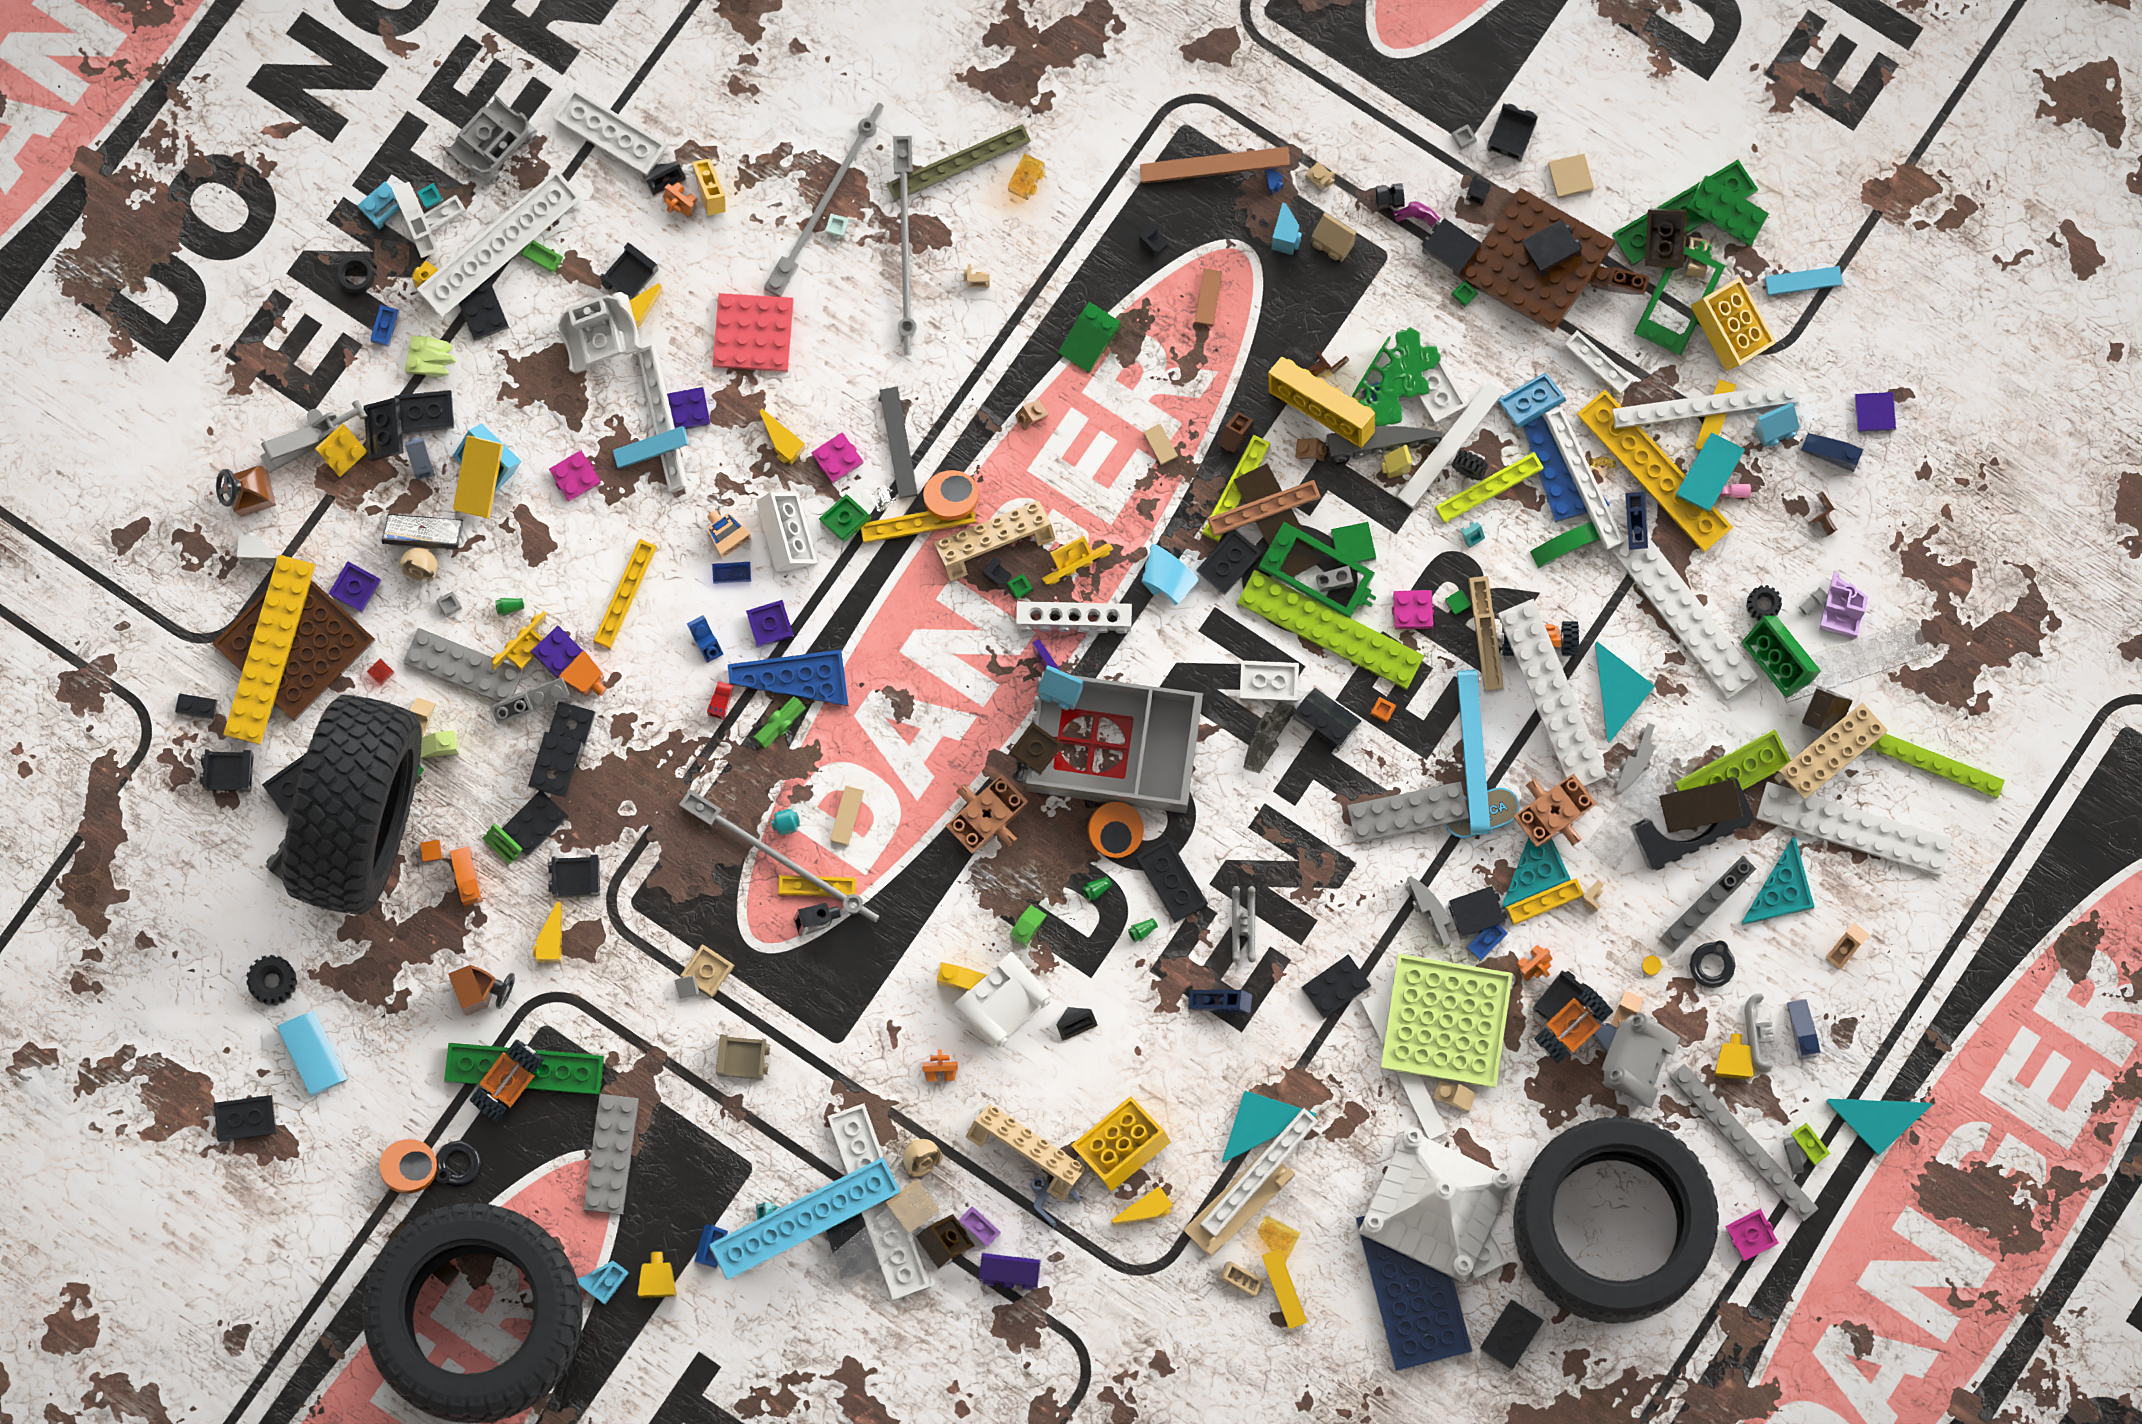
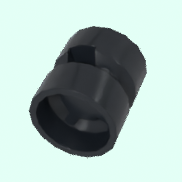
(1390, 196)

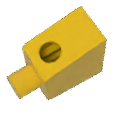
(1734, 1059)
(657, 1278)

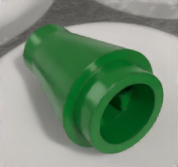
(508, 605)
(1096, 888)
(1141, 930)

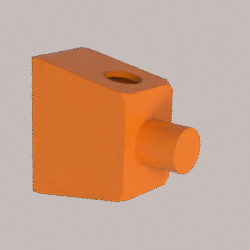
(584, 676)

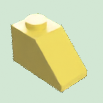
(1397, 462)

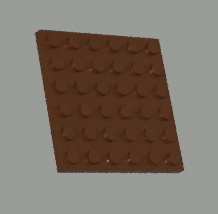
(1509, 276)
(320, 653)

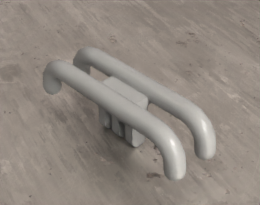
(1243, 924)
(1756, 1033)

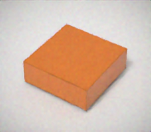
(1383, 710)
(431, 851)

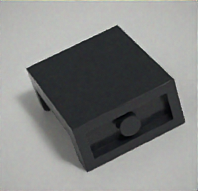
(1512, 131)
(1450, 246)
(1551, 247)
(629, 272)
(227, 771)
(575, 876)
(1477, 911)
(1559, 995)

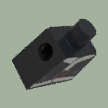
(807, 918)

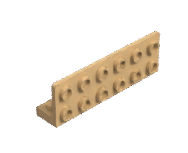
(992, 535)
(1832, 751)
(1031, 1146)
(1262, 1196)

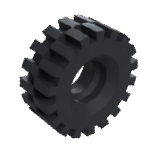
(257, 976)

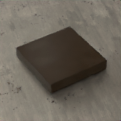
(1036, 748)

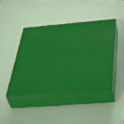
(845, 518)
(1354, 542)

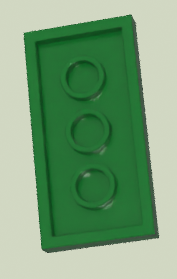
(1727, 210)

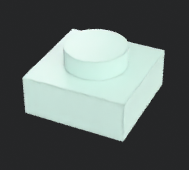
(837, 225)

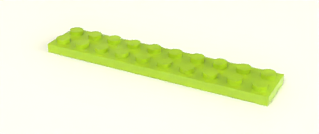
(1330, 629)

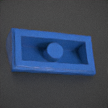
(704, 1254)

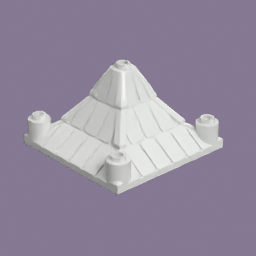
(1435, 1205)

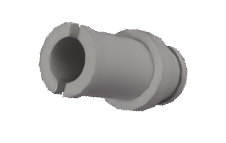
(1814, 599)

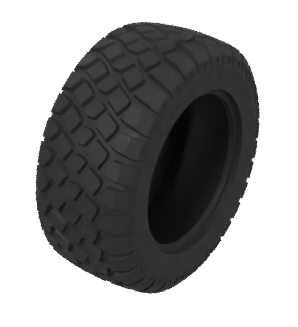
(351, 804)
(423, 1249)

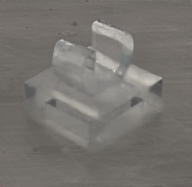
(881, 498)

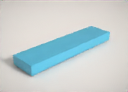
(1803, 280)
(651, 447)

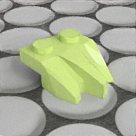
(428, 357)

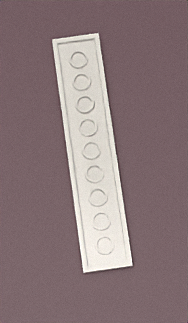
(498, 243)
(1687, 617)
(1551, 692)
(1854, 829)
(859, 1148)

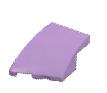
(1843, 608)

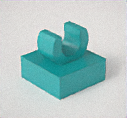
(429, 196)
(1473, 534)
(764, 1209)

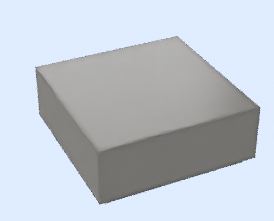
(1464, 137)
(449, 604)
(686, 986)

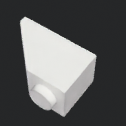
(253, 549)

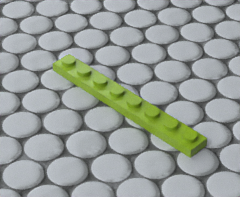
(1939, 765)

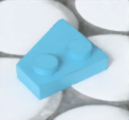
(603, 1281)

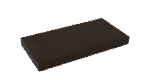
(1701, 805)

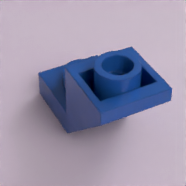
(1274, 180)
(705, 638)

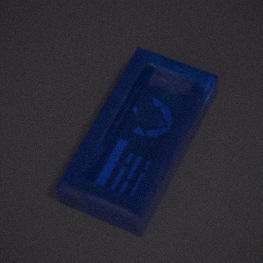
(731, 572)

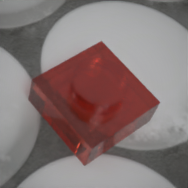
(380, 672)

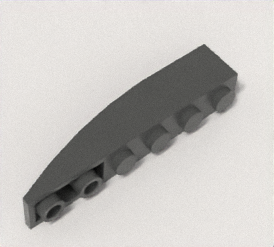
(1383, 439)
(1708, 903)

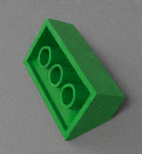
(1780, 656)

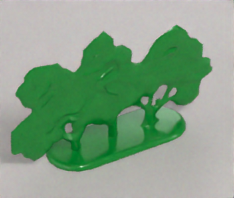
(1400, 376)

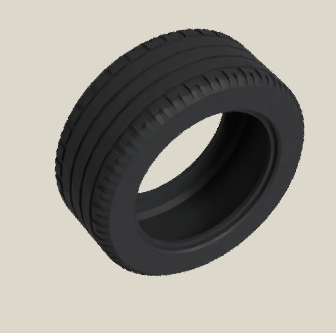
(1669, 1163)

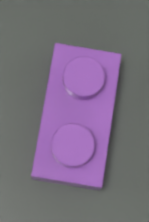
(979, 1226)

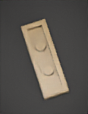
(847, 815)

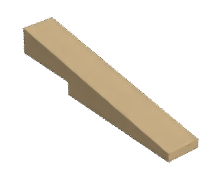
(1486, 633)

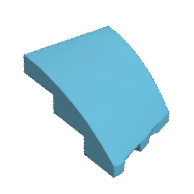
(1167, 575)

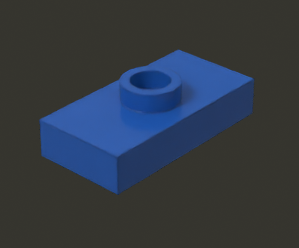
(384, 325)
(1486, 941)

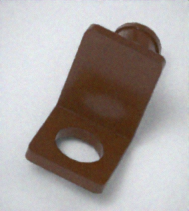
(1322, 365)
(1823, 518)

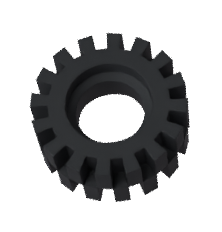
(1470, 465)
(1764, 592)

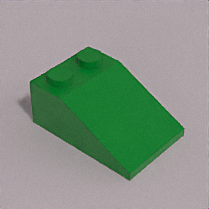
(1089, 337)

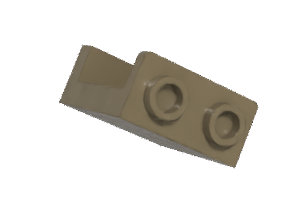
(742, 1057)

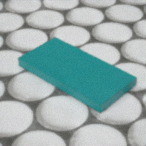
(1710, 472)

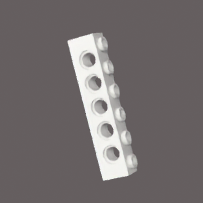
(1065, 610)

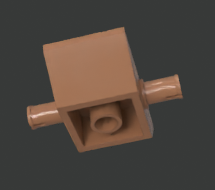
(999, 800)
(1567, 800)

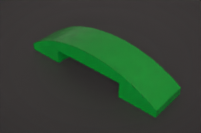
(1564, 544)

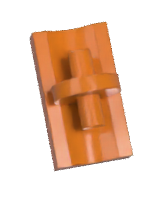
(677, 201)
(1538, 965)
(931, 1068)

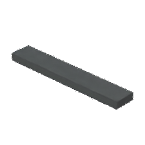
(898, 442)

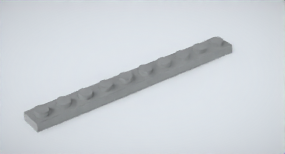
(1743, 1142)

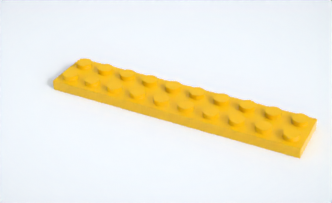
(1653, 471)
(269, 650)

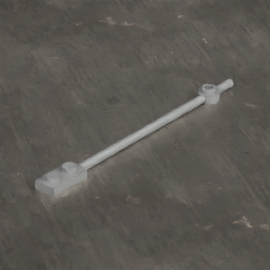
(904, 165)
(787, 267)
(711, 813)

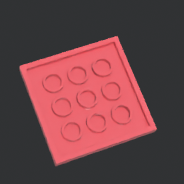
(753, 332)

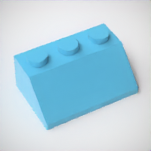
(508, 463)

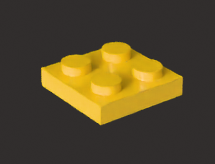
(341, 450)

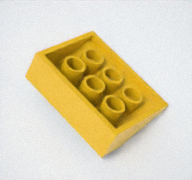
(1733, 324)
(1121, 1143)

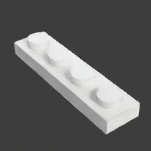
(1598, 362)

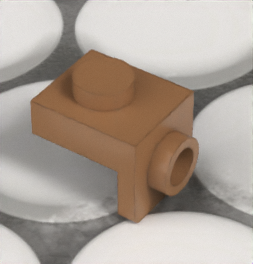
(1031, 414)
(1310, 449)

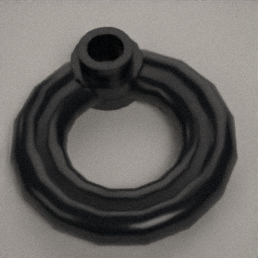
(1710, 948)
(474, 1163)

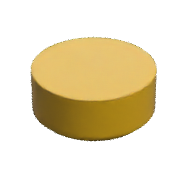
(1651, 965)

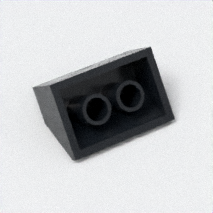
(1326, 718)

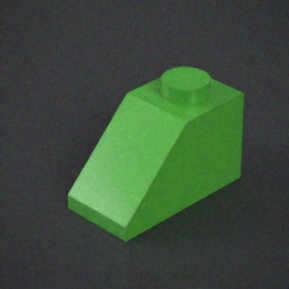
(1027, 926)

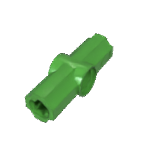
(779, 722)

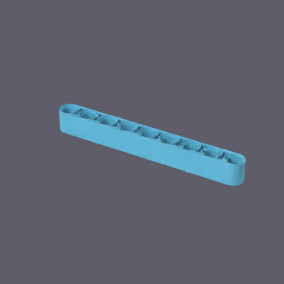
(1473, 752)

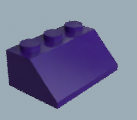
(1009, 1271)

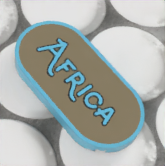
(1502, 807)

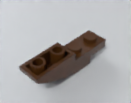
(1619, 281)

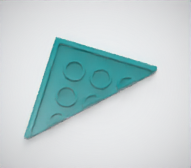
(1620, 690)
(1536, 872)
(1784, 890)
(1878, 1121)
(1258, 1122)

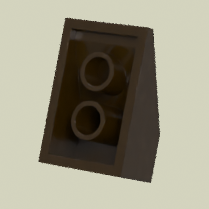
(1666, 237)

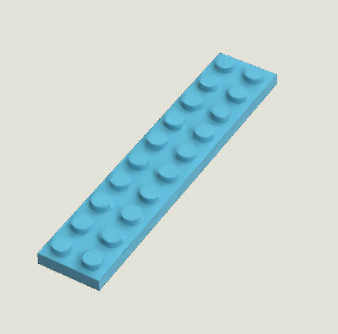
(804, 1218)

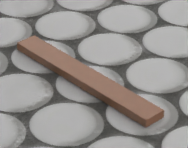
(1214, 165)

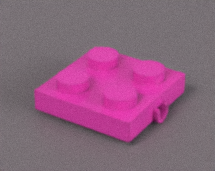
(837, 457)
(574, 475)
(1413, 609)
(1752, 1234)

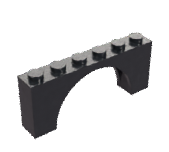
(1659, 850)

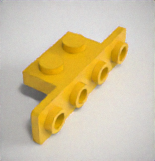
(1072, 556)
(519, 650)

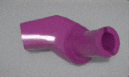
(1418, 211)

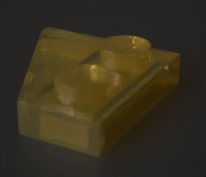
(1278, 1235)

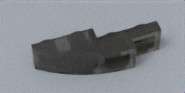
(1265, 737)

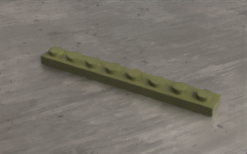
(961, 161)

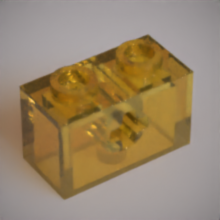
(1027, 167)

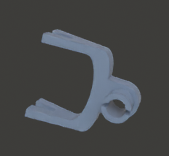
(1042, 1195)

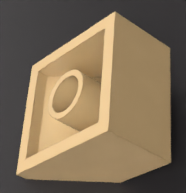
(1333, 237)

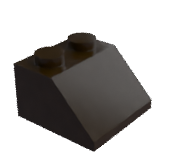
(1826, 709)
(945, 1241)

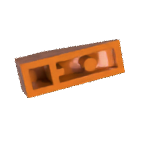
(466, 876)

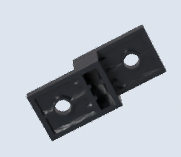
(561, 749)

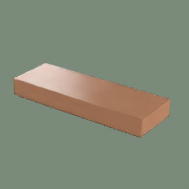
(1208, 297)

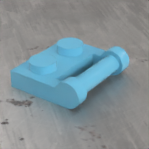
(376, 202)

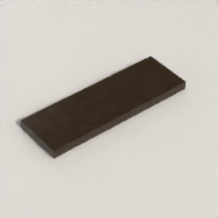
(1258, 485)

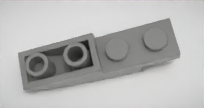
(529, 700)
(1634, 766)
(1427, 903)

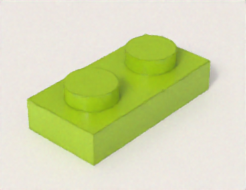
(1810, 1144)

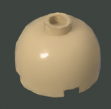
(419, 564)
(921, 1156)

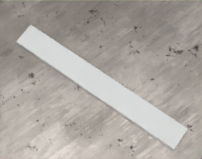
(661, 415)
(1450, 444)
(1583, 478)
(1411, 1083)
(1259, 1173)

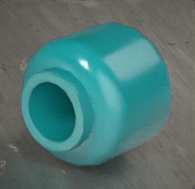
(785, 822)

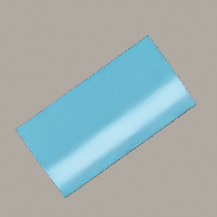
(312, 1053)

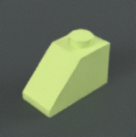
(439, 744)

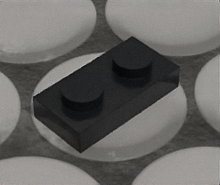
(196, 706)

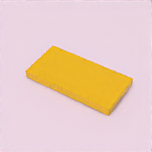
(478, 477)

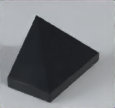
(663, 175)
(1075, 1022)

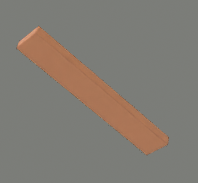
(1263, 508)

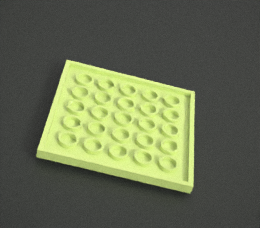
(1446, 1020)

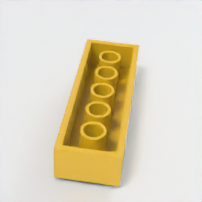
(1321, 402)

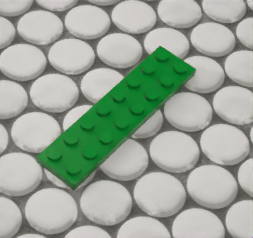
(1632, 237)
(557, 1072)

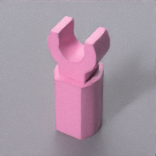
(1737, 491)

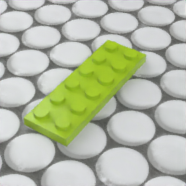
(1747, 764)

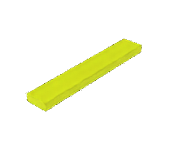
(1489, 487)
(1231, 496)

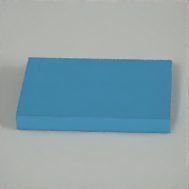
(1531, 400)

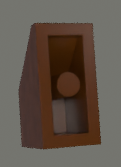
(1235, 432)

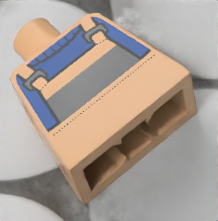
(726, 533)

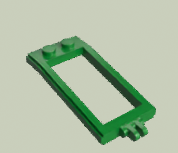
(1661, 335)
(1281, 548)

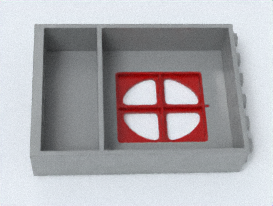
(1157, 748)

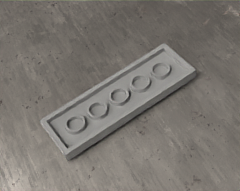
(462, 666)
(1408, 812)
(611, 1154)

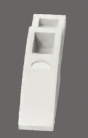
(415, 219)

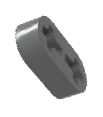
(1793, 1155)

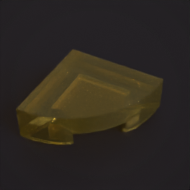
(1595, 462)

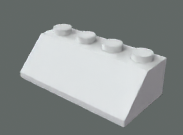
(786, 531)

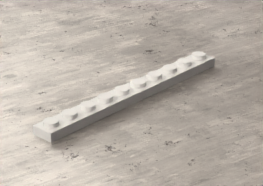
(1705, 405)

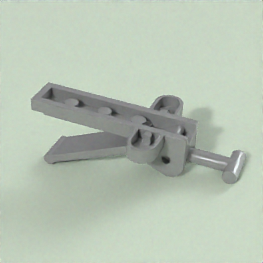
(295, 444)

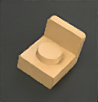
(1320, 176)
(979, 279)
(1594, 892)

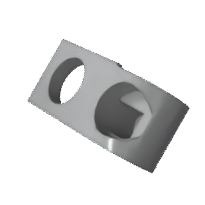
(1335, 579)

